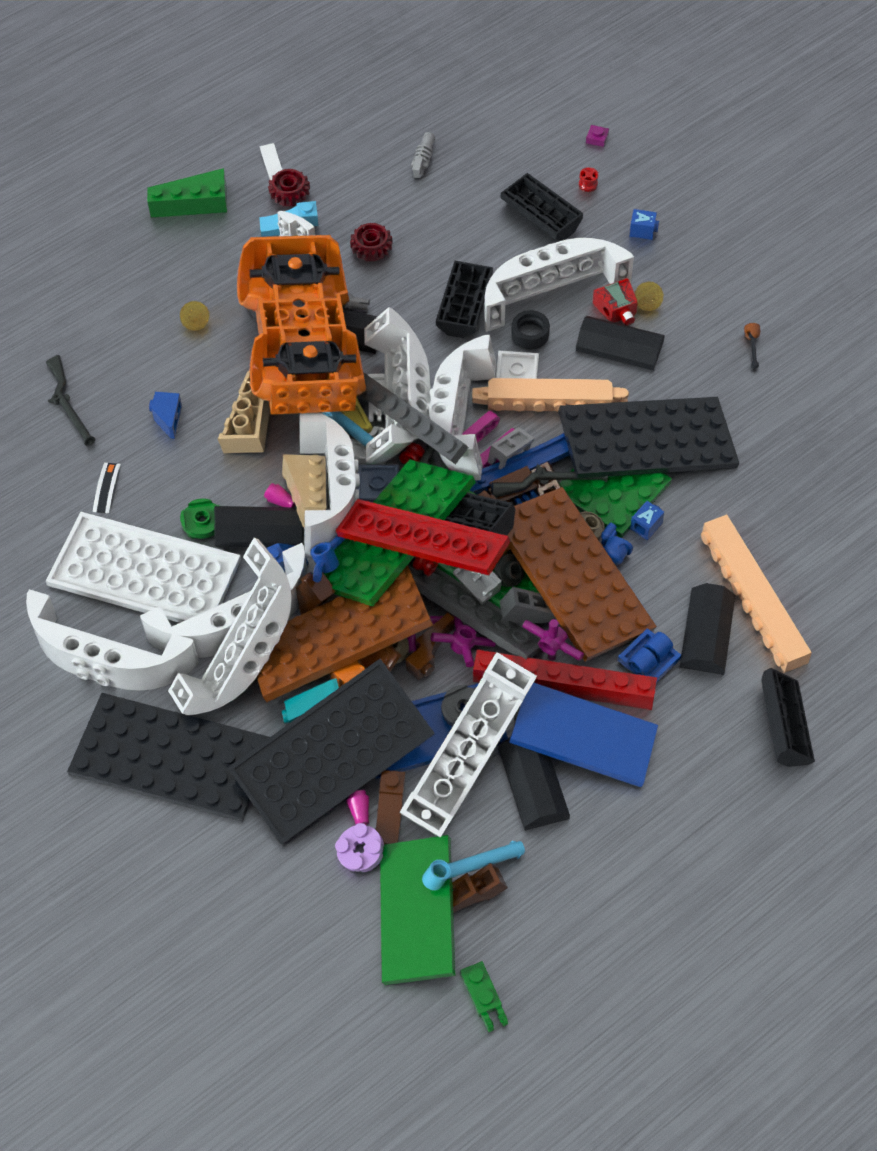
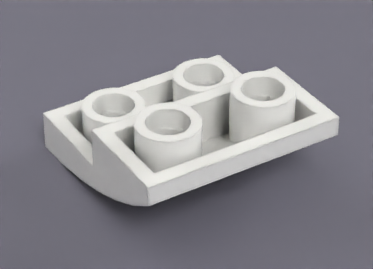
(293, 225)

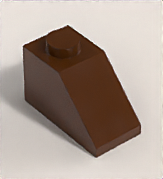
(313, 594)

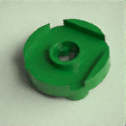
(192, 513)

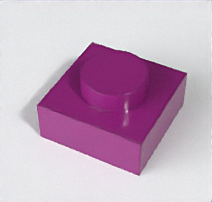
(597, 135)

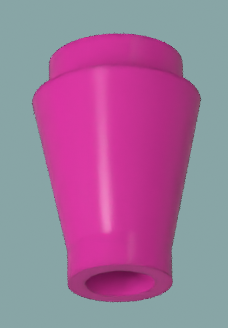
(279, 496)
(359, 806)

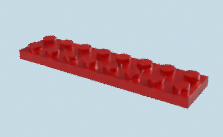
(423, 536)

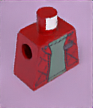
(616, 302)

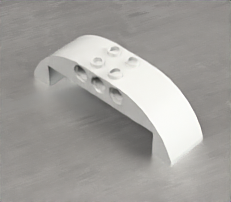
(552, 268)
(405, 376)
(451, 393)
(324, 435)
(213, 625)
(246, 643)
(105, 659)
(468, 745)

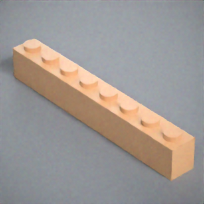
(756, 594)

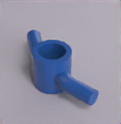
(325, 557)

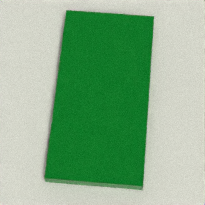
(414, 919)

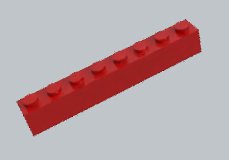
(581, 681)

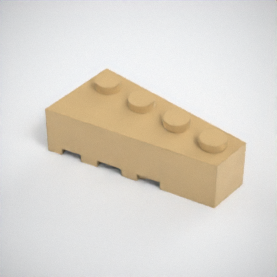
(247, 424)
(306, 482)

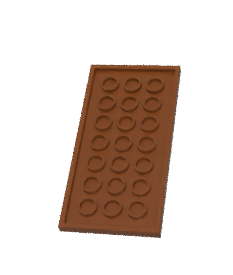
(576, 575)
(340, 635)

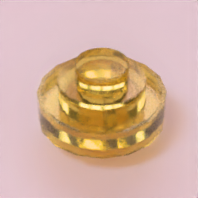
(649, 296)
(194, 315)

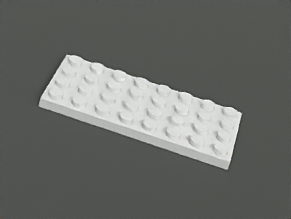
(142, 568)

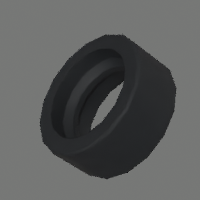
(530, 317)

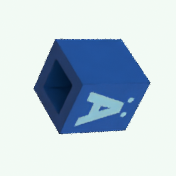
(643, 224)
(647, 520)

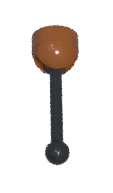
(752, 332)

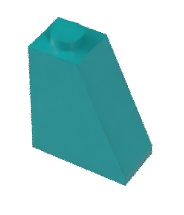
(302, 702)

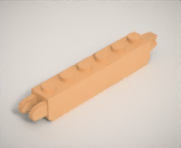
(545, 394)

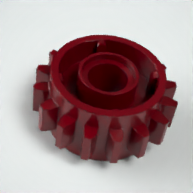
(289, 187)
(371, 242)

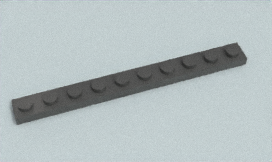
(413, 420)

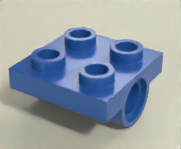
(650, 655)

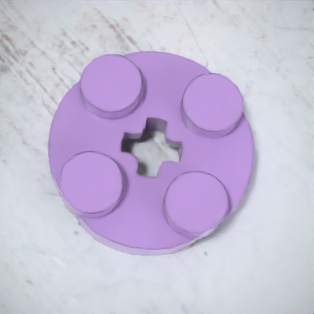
(347, 845)

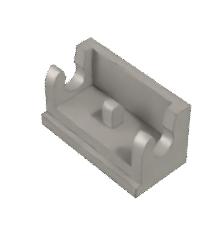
(509, 446)
(480, 585)

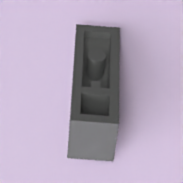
(525, 605)

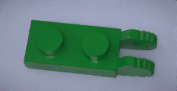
(483, 994)

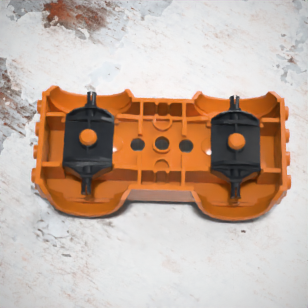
(286, 368)

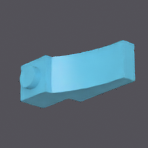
(305, 210)

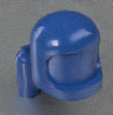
(615, 546)

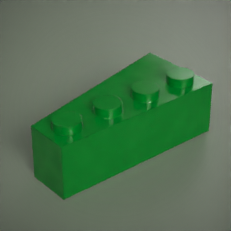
(189, 196)

